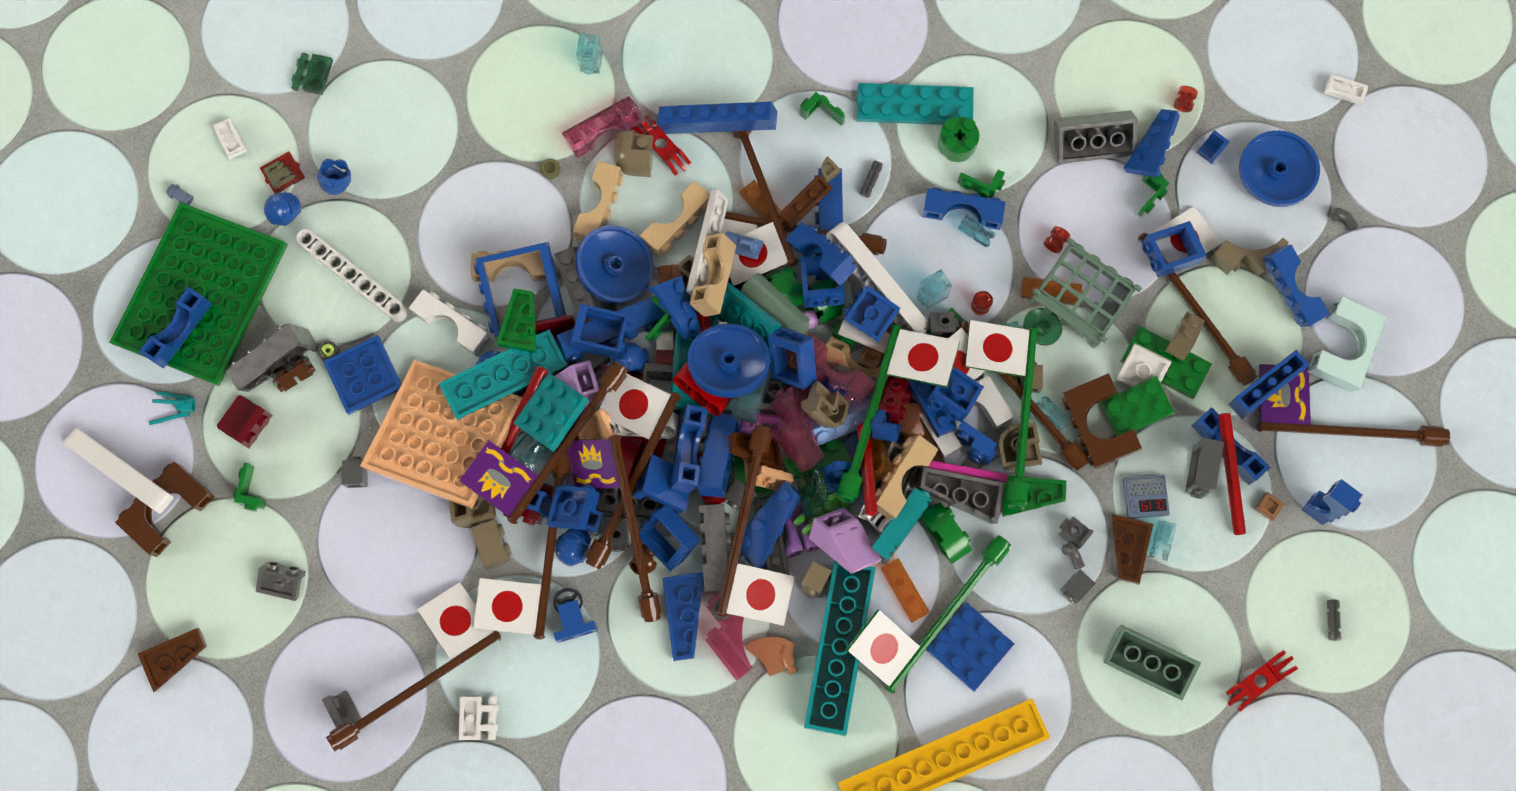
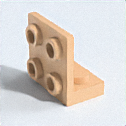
(769, 477)

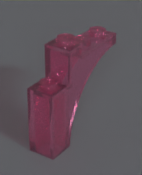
(796, 430)
(728, 644)

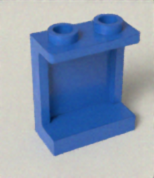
(656, 485)

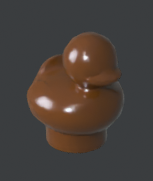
(648, 556)

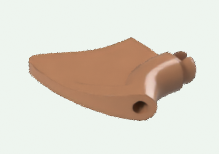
(911, 424)
(775, 654)

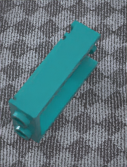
(902, 525)

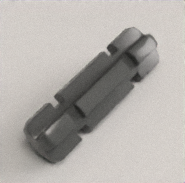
(871, 179)
(1334, 620)

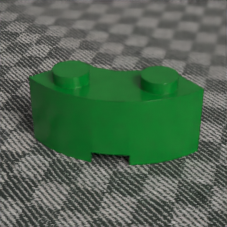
(946, 532)

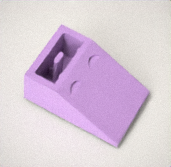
(580, 378)
(844, 540)

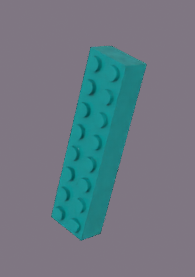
(835, 667)

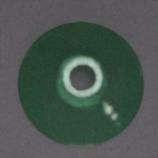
(1048, 323)

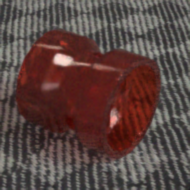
(1185, 100)
(1057, 239)
(984, 299)

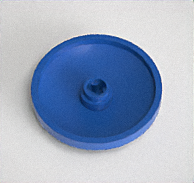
(1279, 168)
(614, 264)
(728, 360)

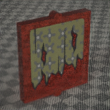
(282, 172)

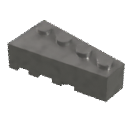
(271, 356)
(967, 493)
(714, 546)

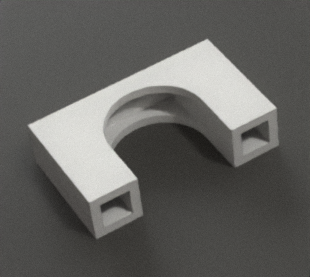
(992, 406)

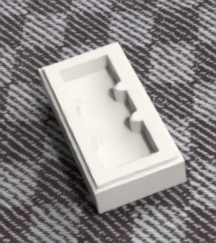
(1346, 89)
(229, 138)

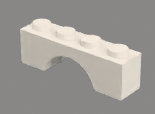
(430, 309)

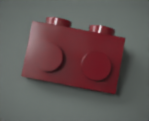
(895, 397)

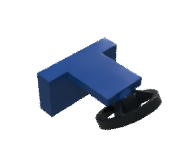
(571, 617)

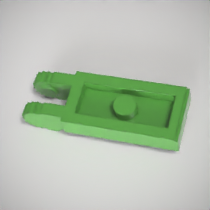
(832, 505)

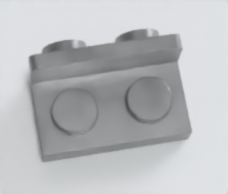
(279, 580)
(341, 708)

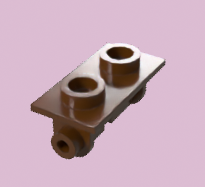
(286, 378)

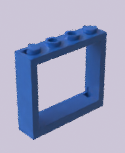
(550, 273)

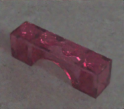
(620, 115)
(854, 384)

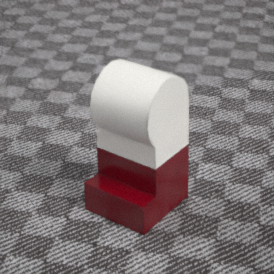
(665, 348)

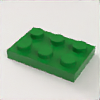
(1138, 407)

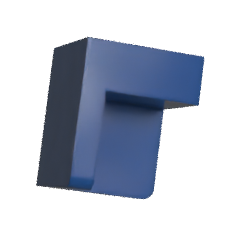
(1213, 147)
(883, 429)

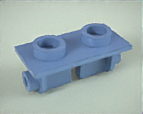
(745, 245)

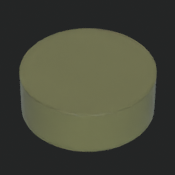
(550, 168)

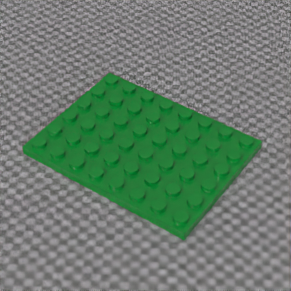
(220, 263)

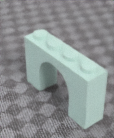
(1366, 327)

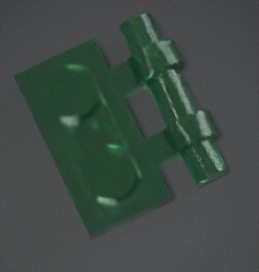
(316, 76)
(813, 491)

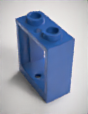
(1190, 242)
(815, 298)
(605, 316)
(804, 348)
(659, 545)

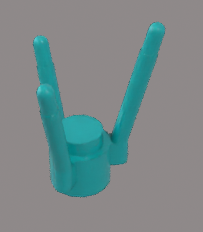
(183, 403)

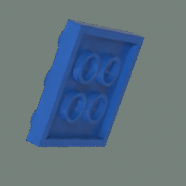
(363, 375)
(970, 647)

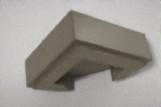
(829, 170)

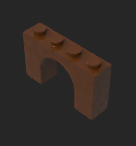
(1080, 402)
(137, 519)

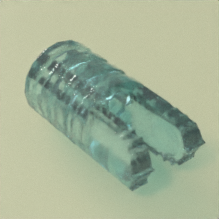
(976, 230)
(1053, 413)
(1163, 535)

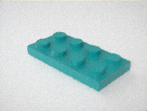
(742, 311)

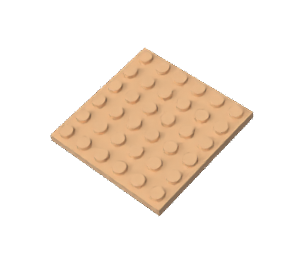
(426, 444)

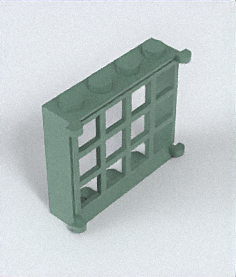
(1068, 315)

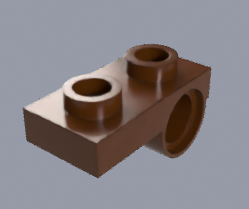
(668, 272)

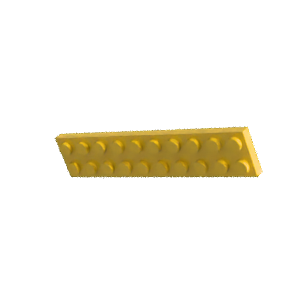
(955, 753)

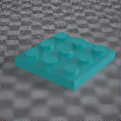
(551, 411)

